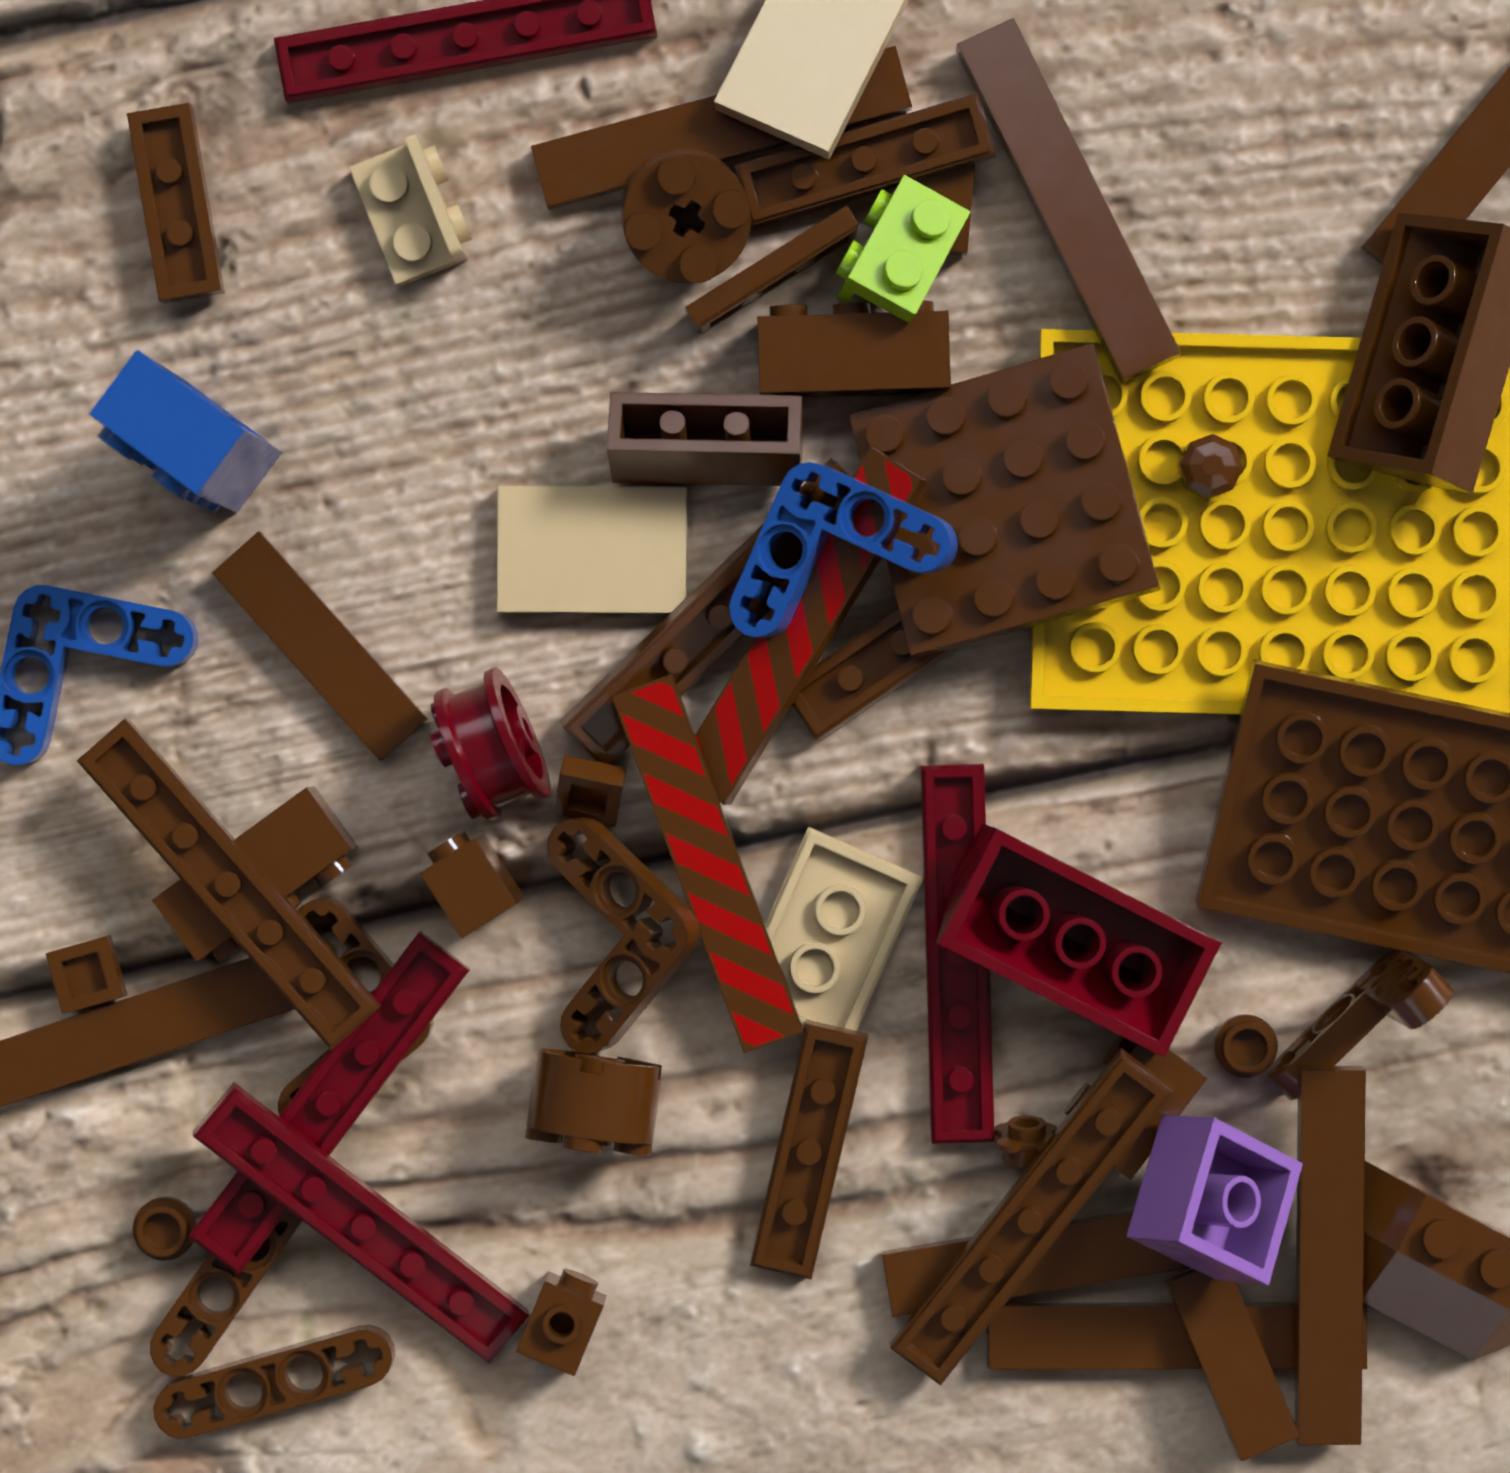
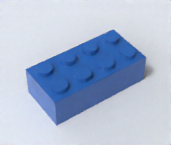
(182, 435)

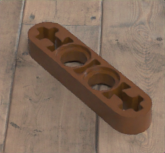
(242, 1285)
(277, 1389)

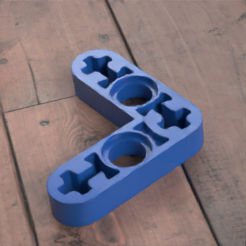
(813, 528)
(73, 632)

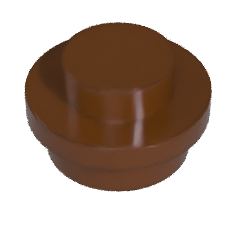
(1245, 1045)
(163, 1228)

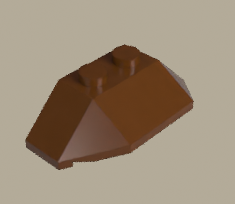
(1435, 1266)

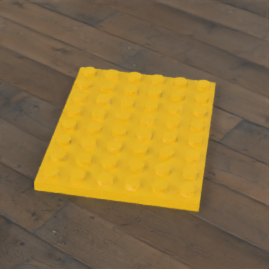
(1295, 562)

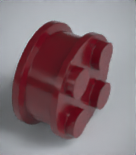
(489, 745)

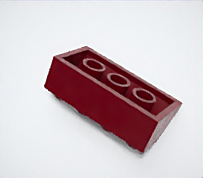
(1075, 940)

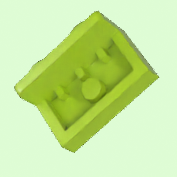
(904, 250)

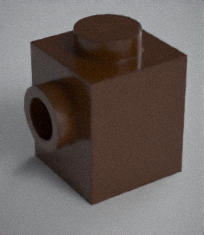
(562, 1320)

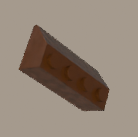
(1431, 354)

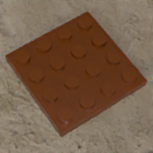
(1032, 489)

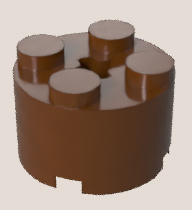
(694, 251)
(594, 1102)

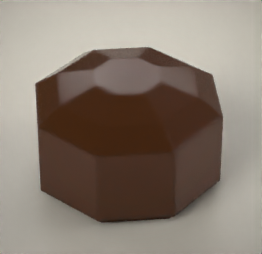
(1209, 466)

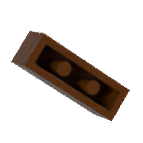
(852, 352)
(703, 438)
(291, 847)

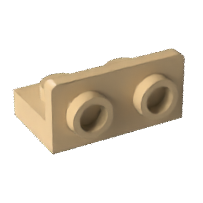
(410, 212)

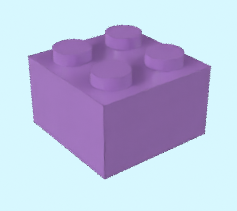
(1215, 1199)

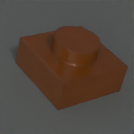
(589, 790)
(86, 974)

